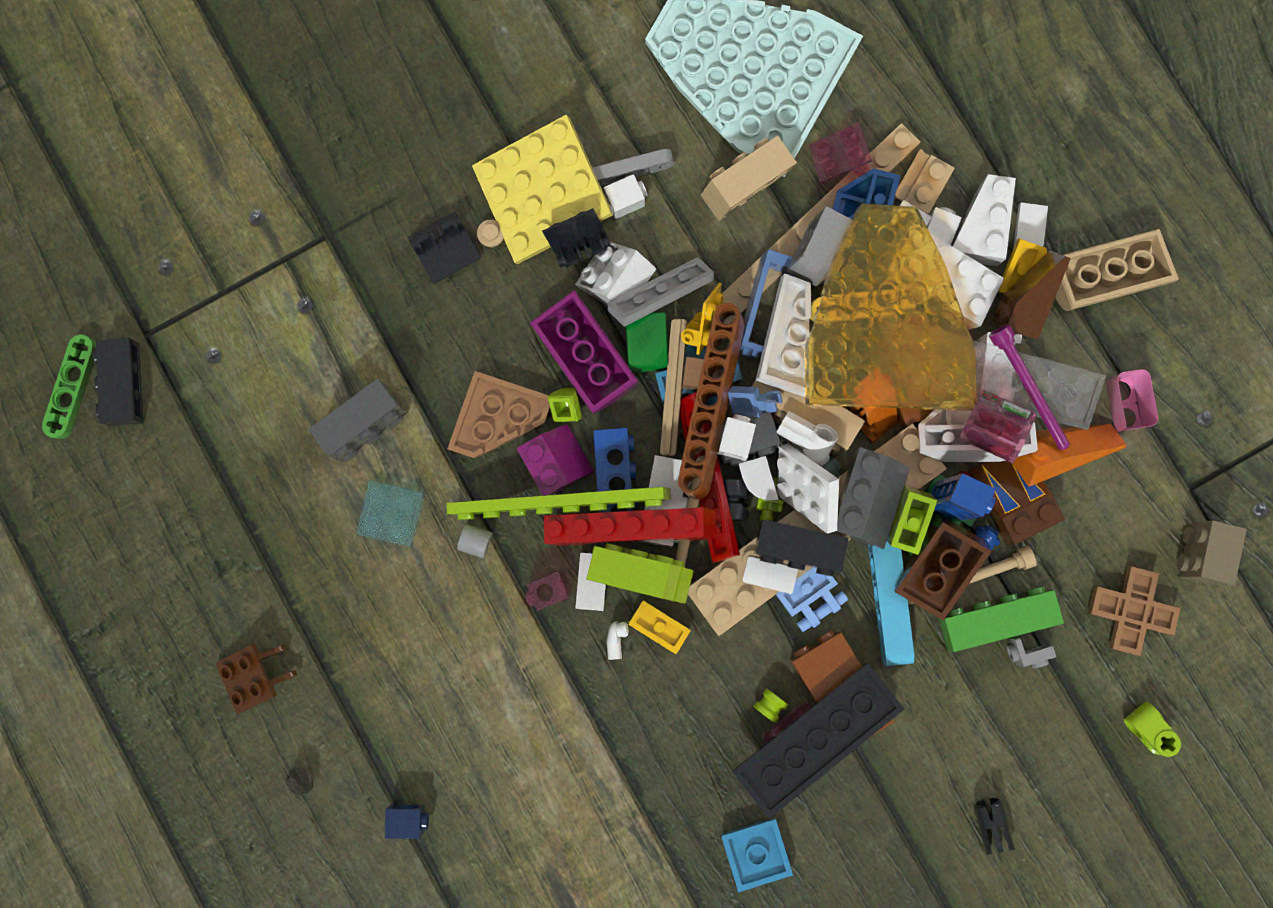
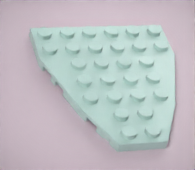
(752, 65)

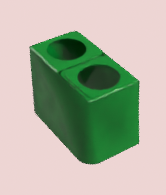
(647, 343)

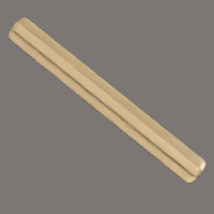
(673, 389)

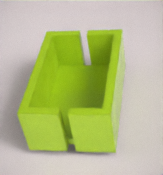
(640, 572)

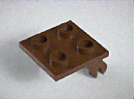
(246, 678)

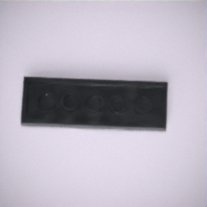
(817, 740)

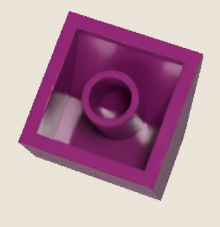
(555, 460)

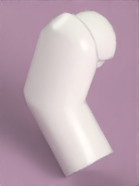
(614, 636)

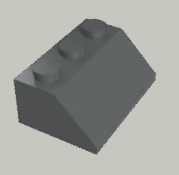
(870, 497)

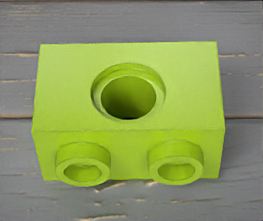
(911, 520)

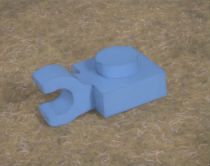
(750, 403)

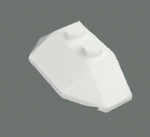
(941, 433)

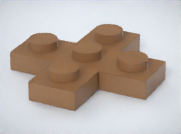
(1134, 610)

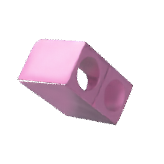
(1141, 393)

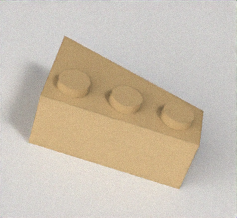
(747, 176)

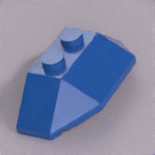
(871, 188)

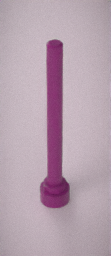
(1004, 339)

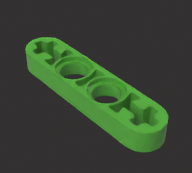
(65, 385)

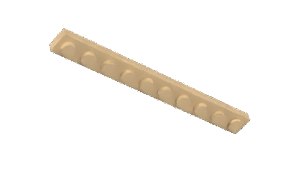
(884, 157)

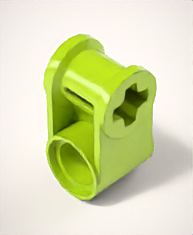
(1150, 727)

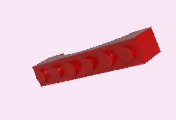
(630, 526)

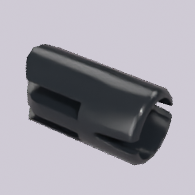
(992, 821)

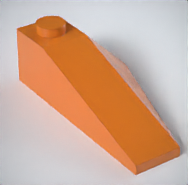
(1083, 448)

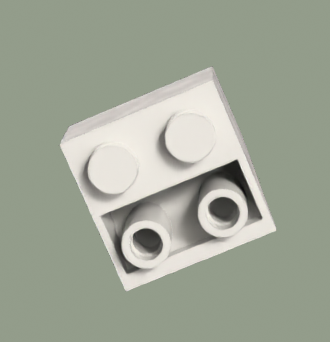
(615, 273)

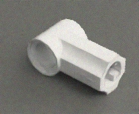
(814, 439)

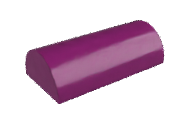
(584, 352)

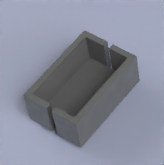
(358, 421)

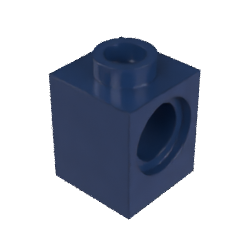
(405, 821)

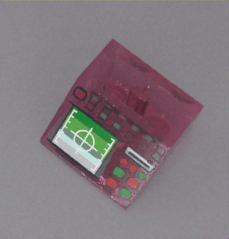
(998, 426)

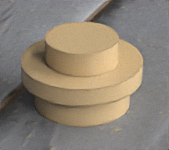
(490, 233)

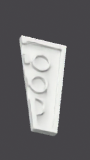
(784, 347)

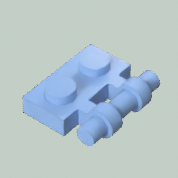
(807, 590)

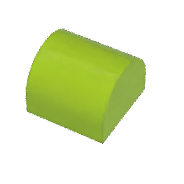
(565, 405)

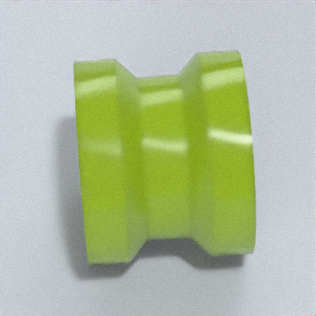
(770, 705)

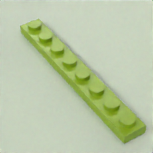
(569, 502)

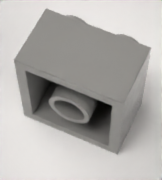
(819, 246)

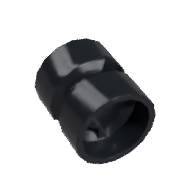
(736, 494)

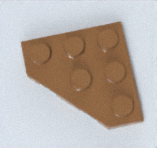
(495, 415)

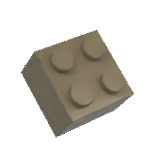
(1211, 553)

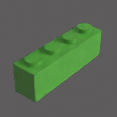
(1001, 620)

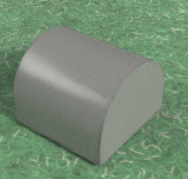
(474, 541)

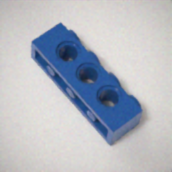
(605, 443)
(962, 498)

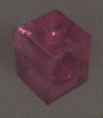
(559, 591)

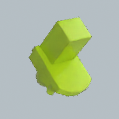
(769, 506)

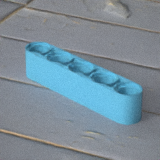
(891, 607)

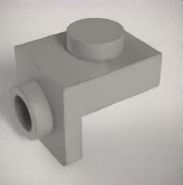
(1035, 657)

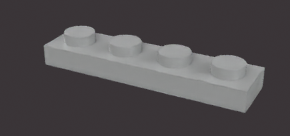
(660, 291)

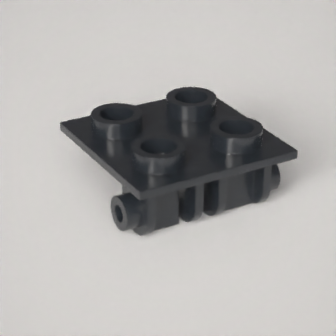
(577, 235)
(444, 247)

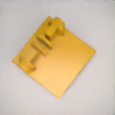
(699, 328)

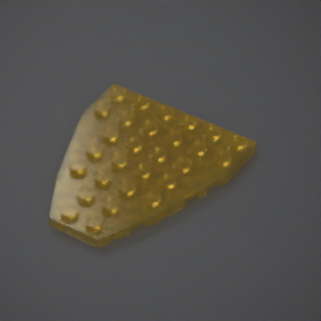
(889, 321)

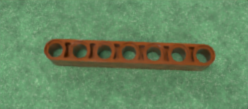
(715, 413)

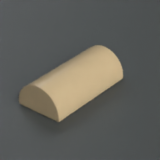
(1116, 270)

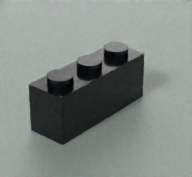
(118, 382)
(800, 547)

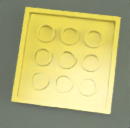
(538, 185)

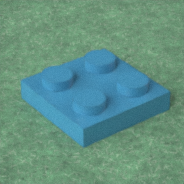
(756, 854)

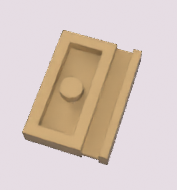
(924, 181)

